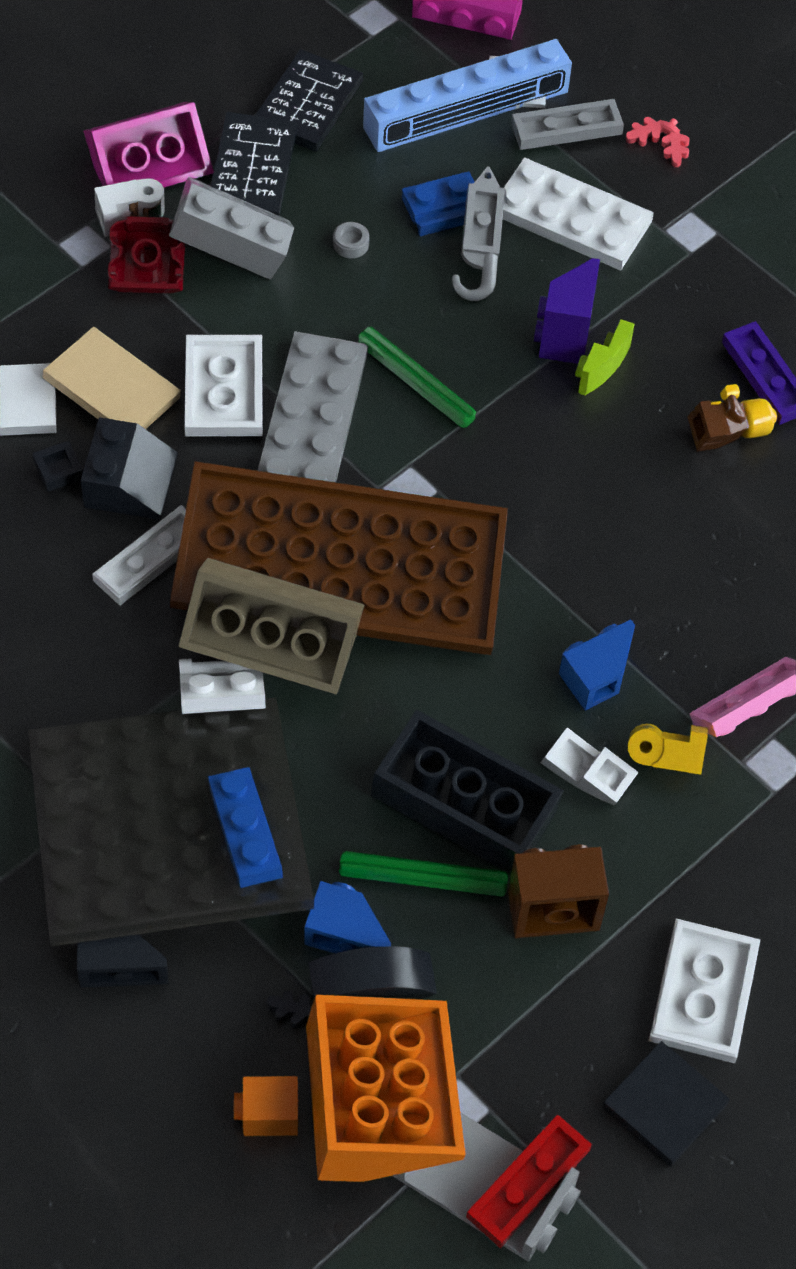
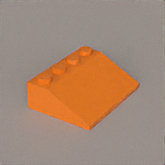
(382, 1087)

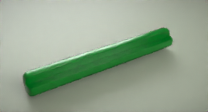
(417, 377)
(423, 873)

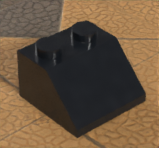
(127, 470)

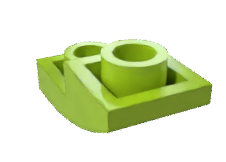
(604, 358)

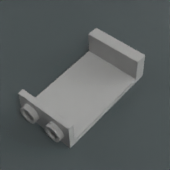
(461, 1183)

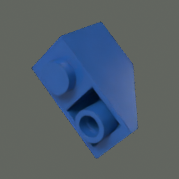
(597, 666)

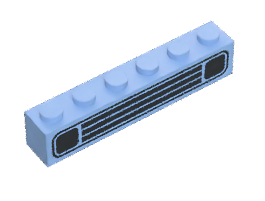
(466, 95)

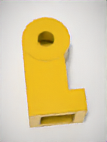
(668, 750)

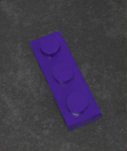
(763, 368)

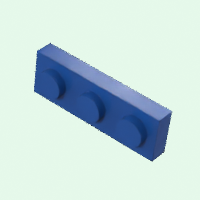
(245, 827)

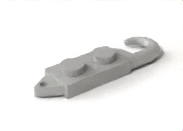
(482, 234)

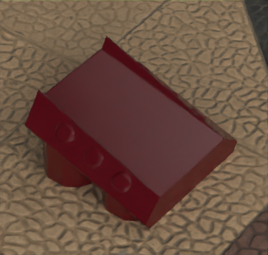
(145, 256)

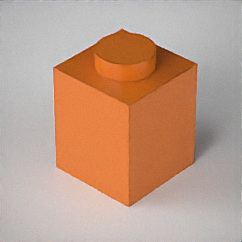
(268, 1106)

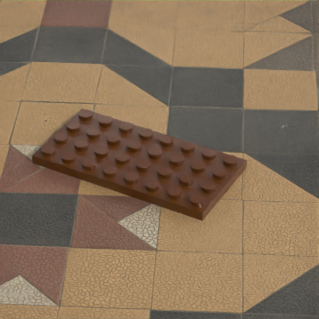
(412, 559)

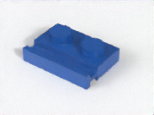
(437, 203)

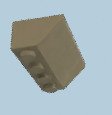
(271, 625)

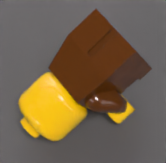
(721, 423)

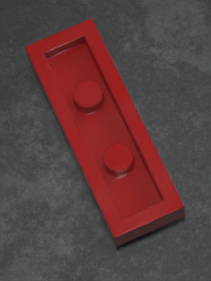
(528, 1181)

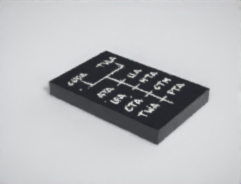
(313, 95)
(255, 159)

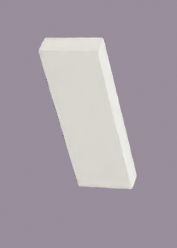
(142, 559)

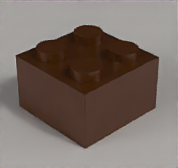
(558, 891)

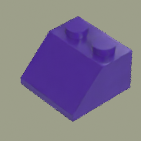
(567, 314)

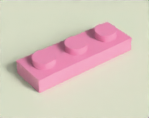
(747, 698)

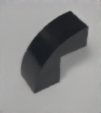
(375, 973)

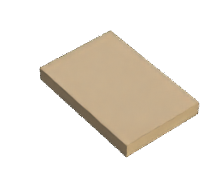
(110, 381)

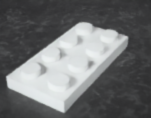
(574, 213)

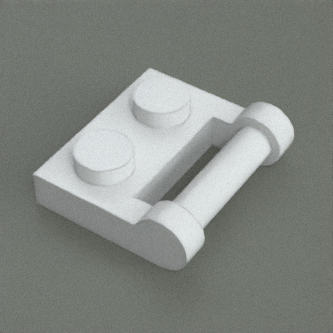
(219, 687)

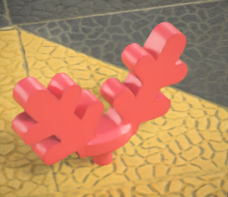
(674, 143)

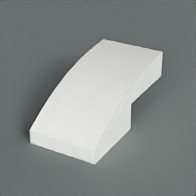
(592, 771)

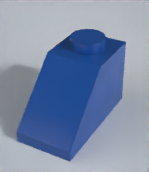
(342, 920)

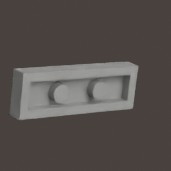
(567, 124)

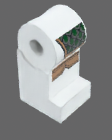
(128, 199)

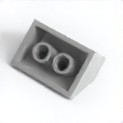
(231, 229)

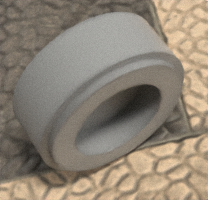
(350, 240)

